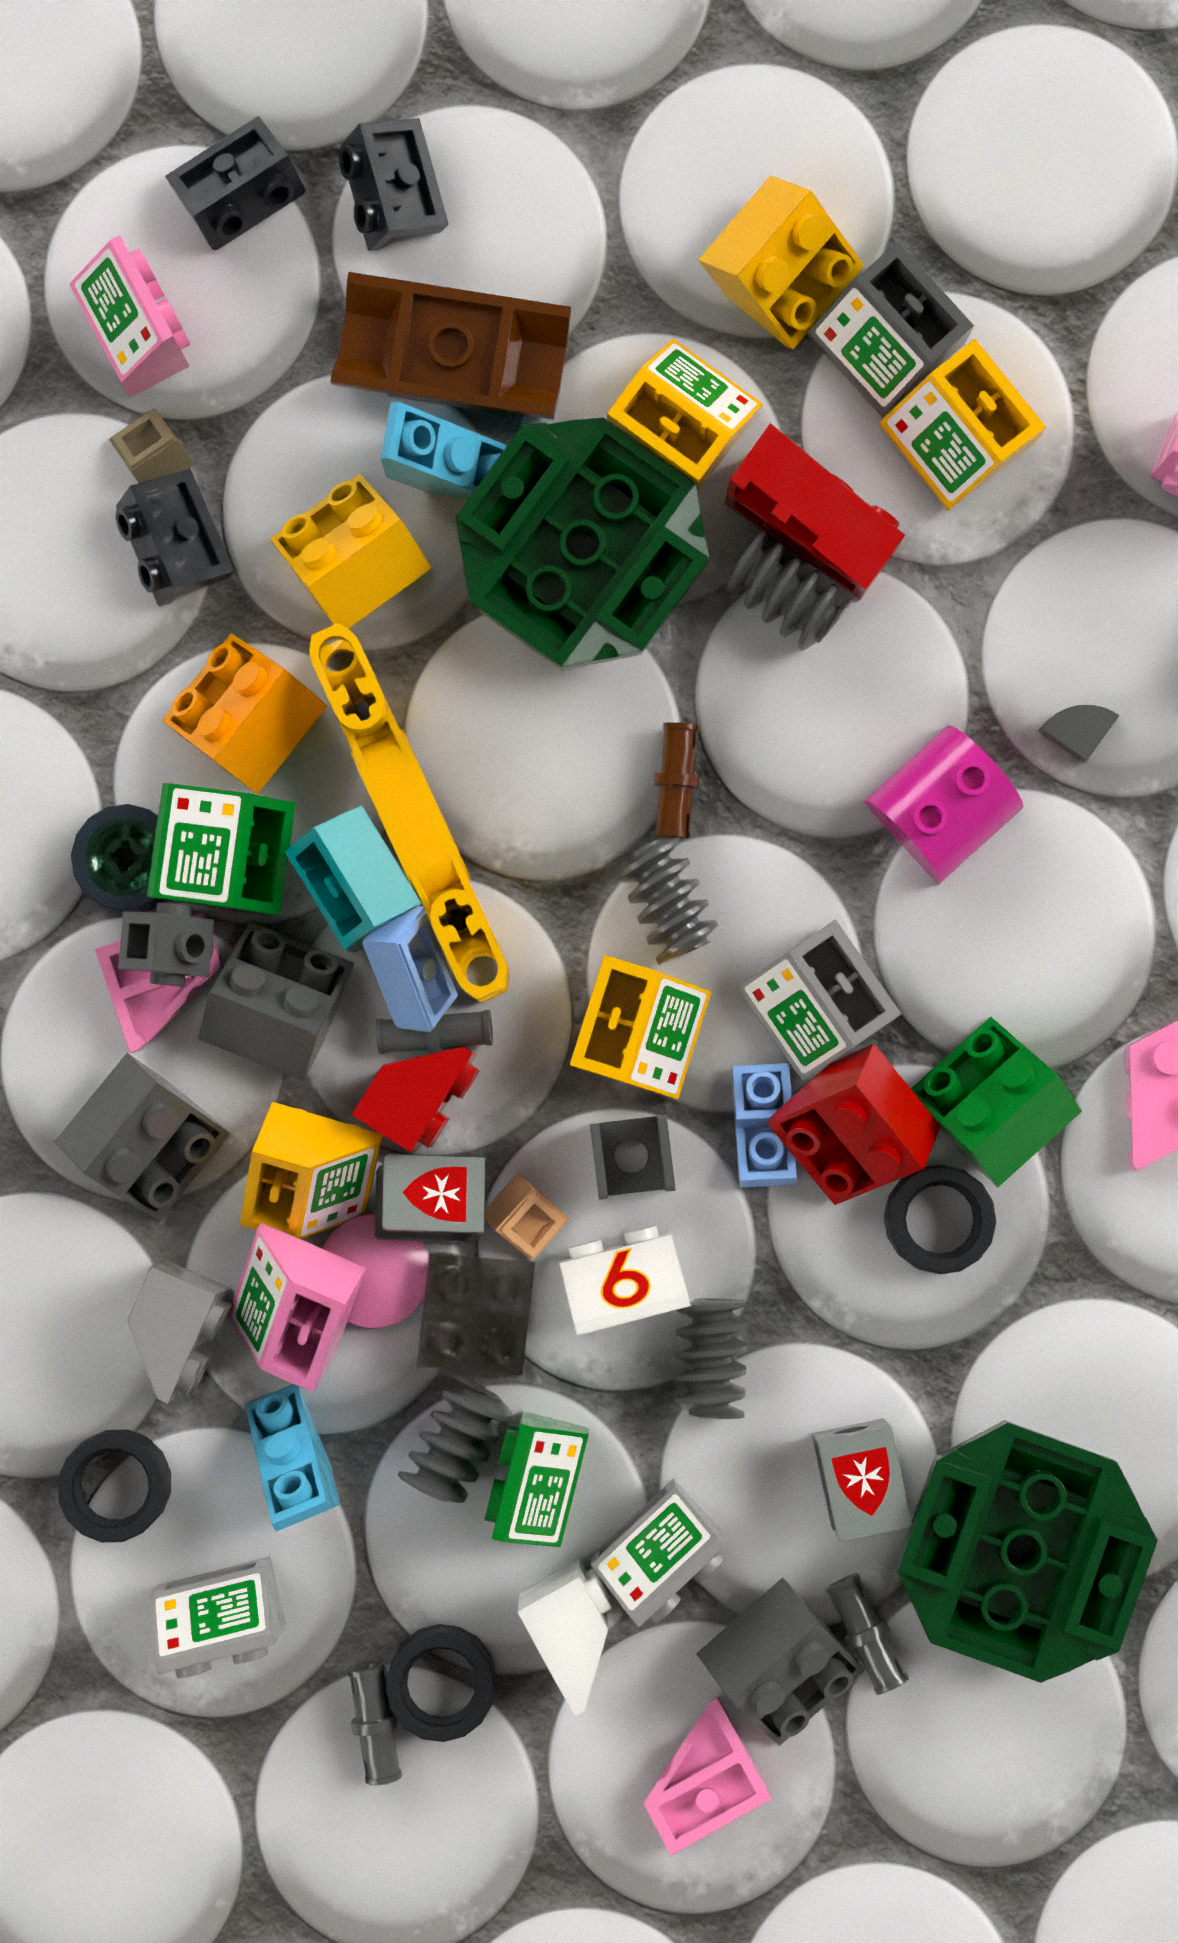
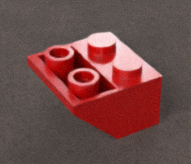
(411, 1094)
(856, 1126)

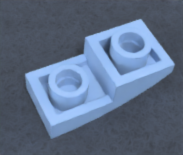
(760, 1153)

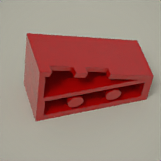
(813, 512)

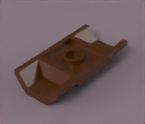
(452, 346)

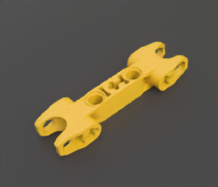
(408, 810)

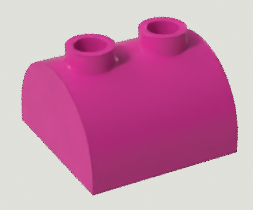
(945, 802)

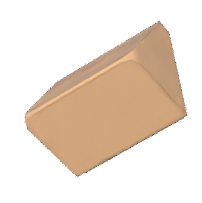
(524, 1217)

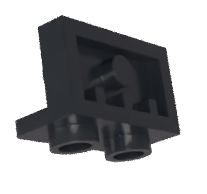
(392, 181)
(236, 183)
(172, 536)

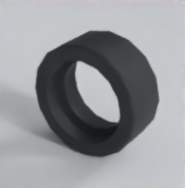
(982, 1228)
(73, 1501)
(438, 1727)

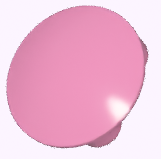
(393, 1273)

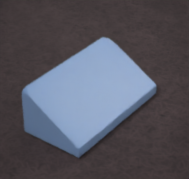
(411, 971)

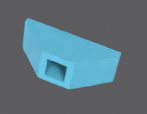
(435, 453)
(290, 1458)

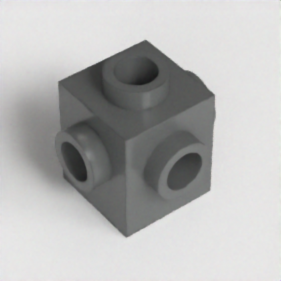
(166, 944)

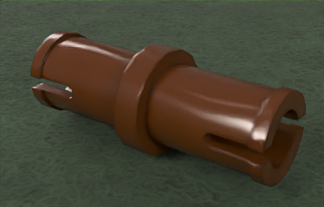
(676, 780)

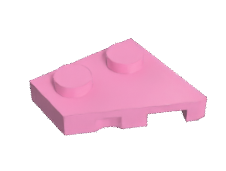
(143, 1006)
(1153, 1095)
(705, 1783)

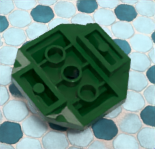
(567, 484)
(1074, 1589)

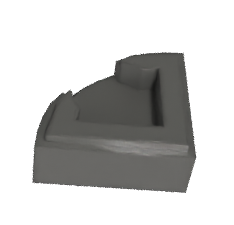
(1079, 729)

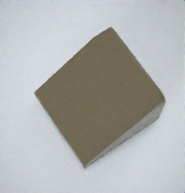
(150, 448)

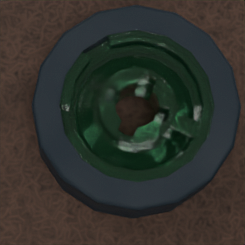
(97, 855)

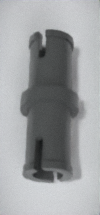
(450, 1032)
(867, 1633)
(374, 1723)

